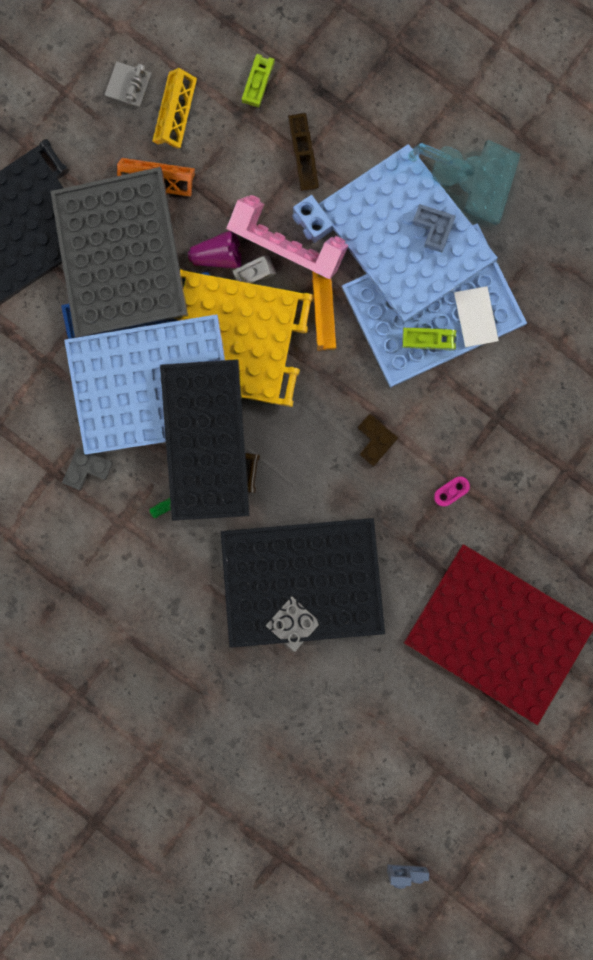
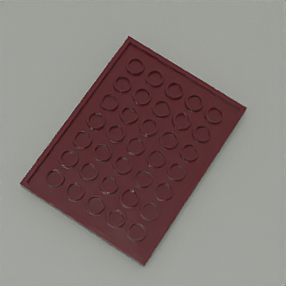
(499, 634)

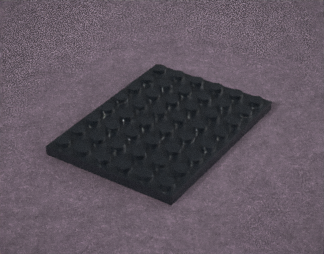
(320, 565)

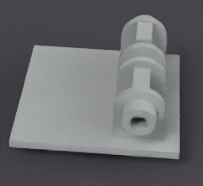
(128, 83)
(296, 631)

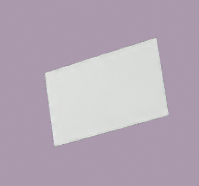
(476, 316)

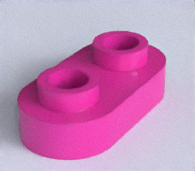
(451, 492)

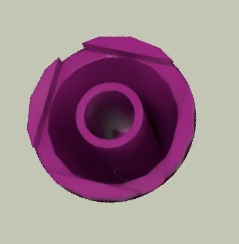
(217, 252)

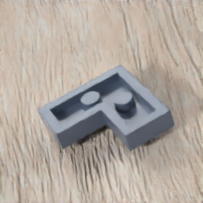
(438, 223)
(401, 875)

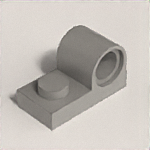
(256, 270)

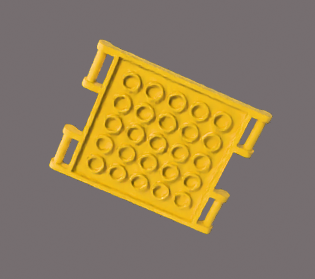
(253, 327)

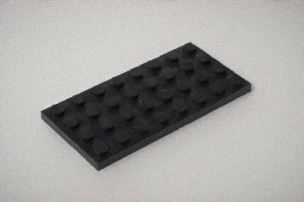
(205, 440)

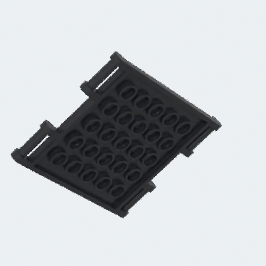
(28, 220)

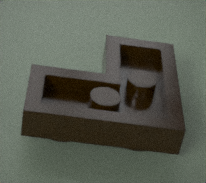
(380, 438)

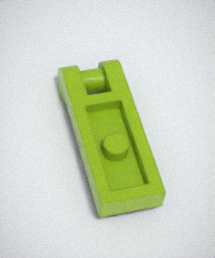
(257, 81)
(428, 338)

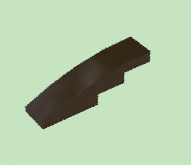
(303, 151)

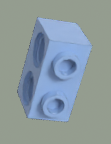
(316, 217)

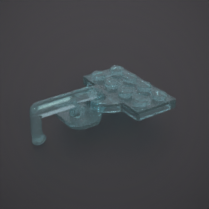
(483, 177)

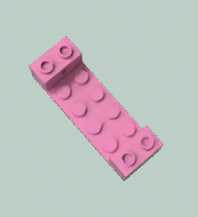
(244, 224)

